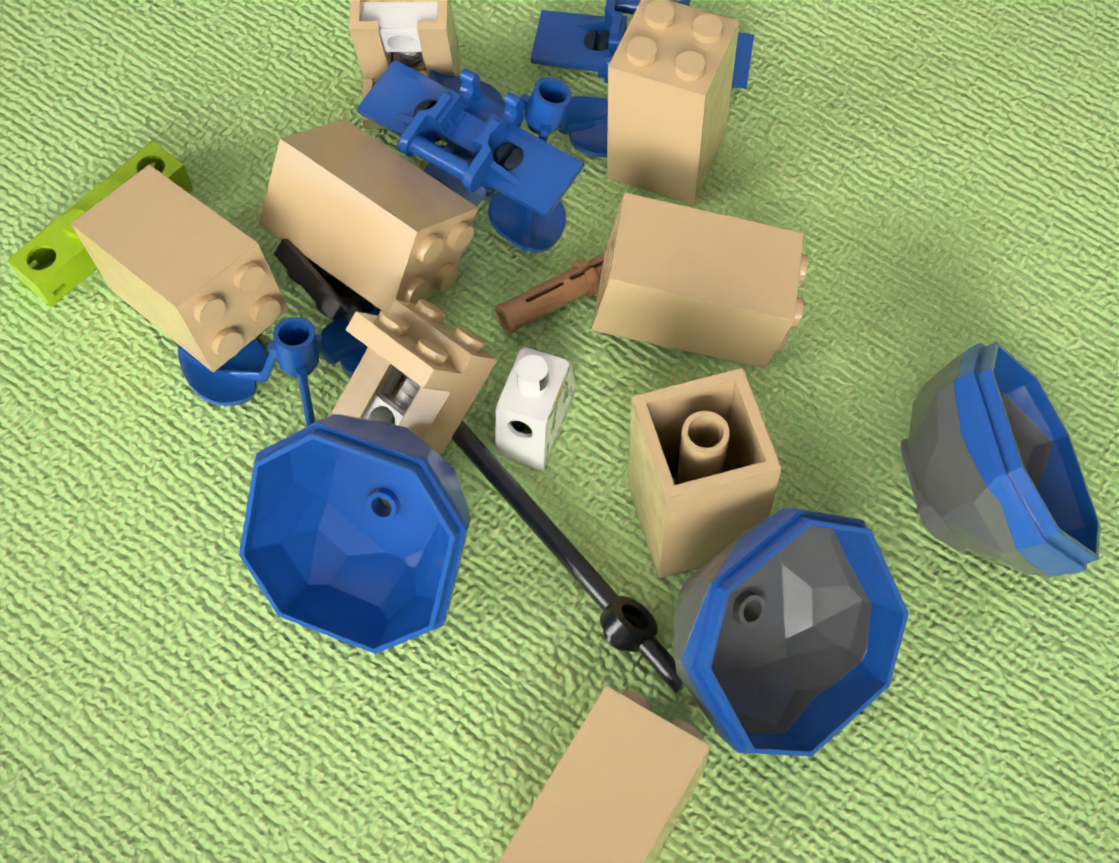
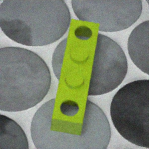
(61, 241)

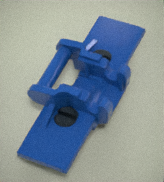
(592, 40)
(491, 133)

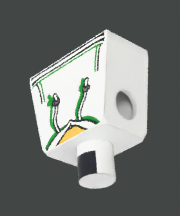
(539, 396)

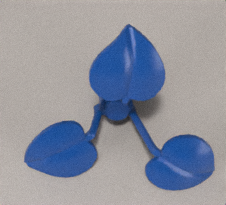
(545, 111)
(297, 353)

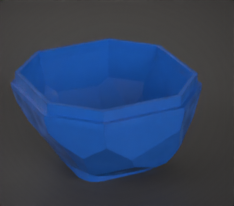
(339, 554)

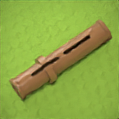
(551, 295)

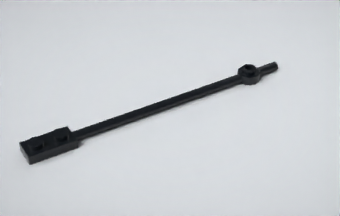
(624, 620)

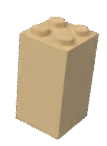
(669, 98)
(367, 214)
(182, 266)
(700, 281)
(699, 468)
(613, 787)

